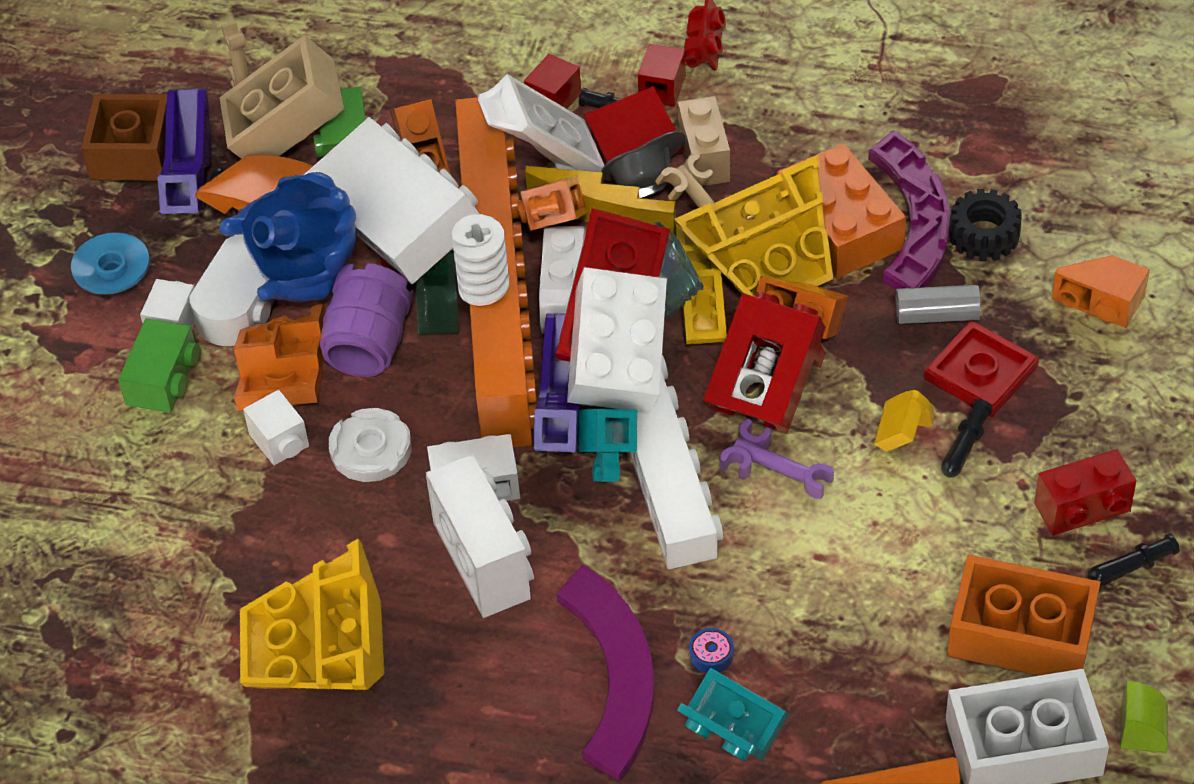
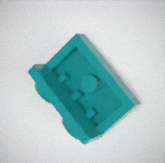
(735, 715)

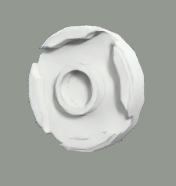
(370, 445)

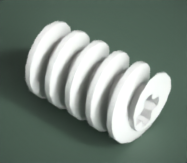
(480, 259)

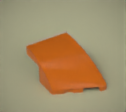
(248, 181)
(282, 358)

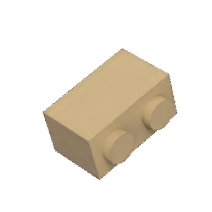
(705, 136)

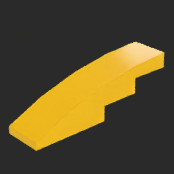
(608, 197)
(705, 311)

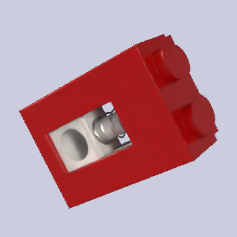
(776, 331)

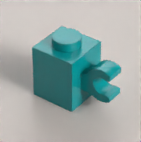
(607, 434)

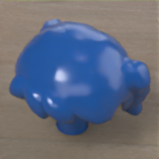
(297, 236)

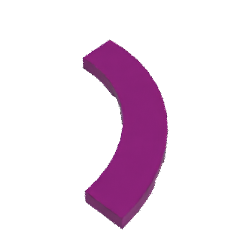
(926, 209)
(628, 666)

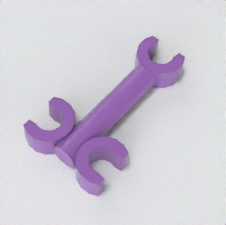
(754, 448)

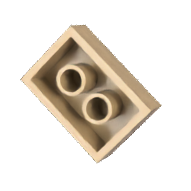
(282, 101)

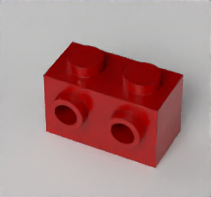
(1085, 492)

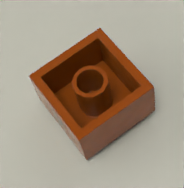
(125, 137)

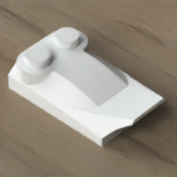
(543, 123)

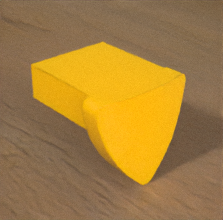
(901, 418)

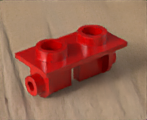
(704, 35)

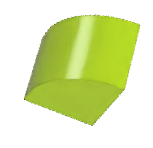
(1143, 718)

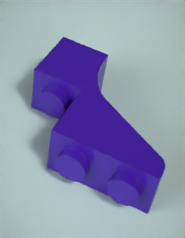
(185, 151)
(554, 418)

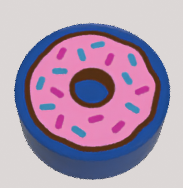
(711, 649)

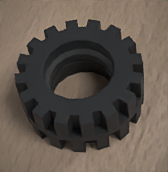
(983, 241)

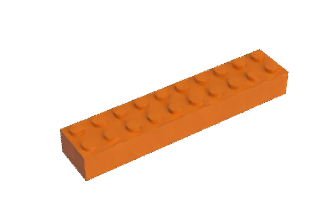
(498, 328)

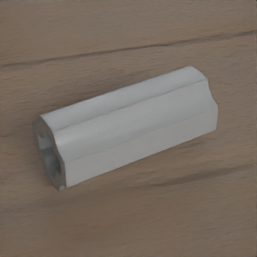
(937, 304)

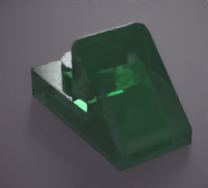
(438, 298)

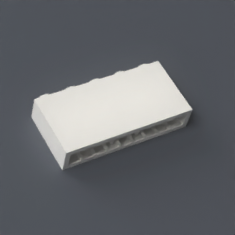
(398, 198)

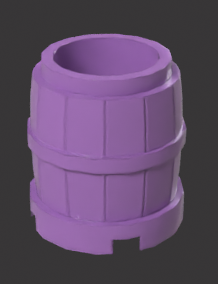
(365, 319)

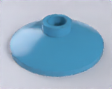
(110, 263)

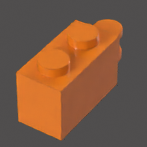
(552, 203)

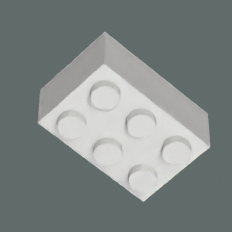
(617, 340)
(480, 535)
(1027, 730)

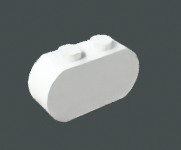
(558, 268)
(227, 295)

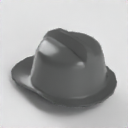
(644, 164)

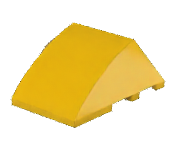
(767, 230)
(316, 630)

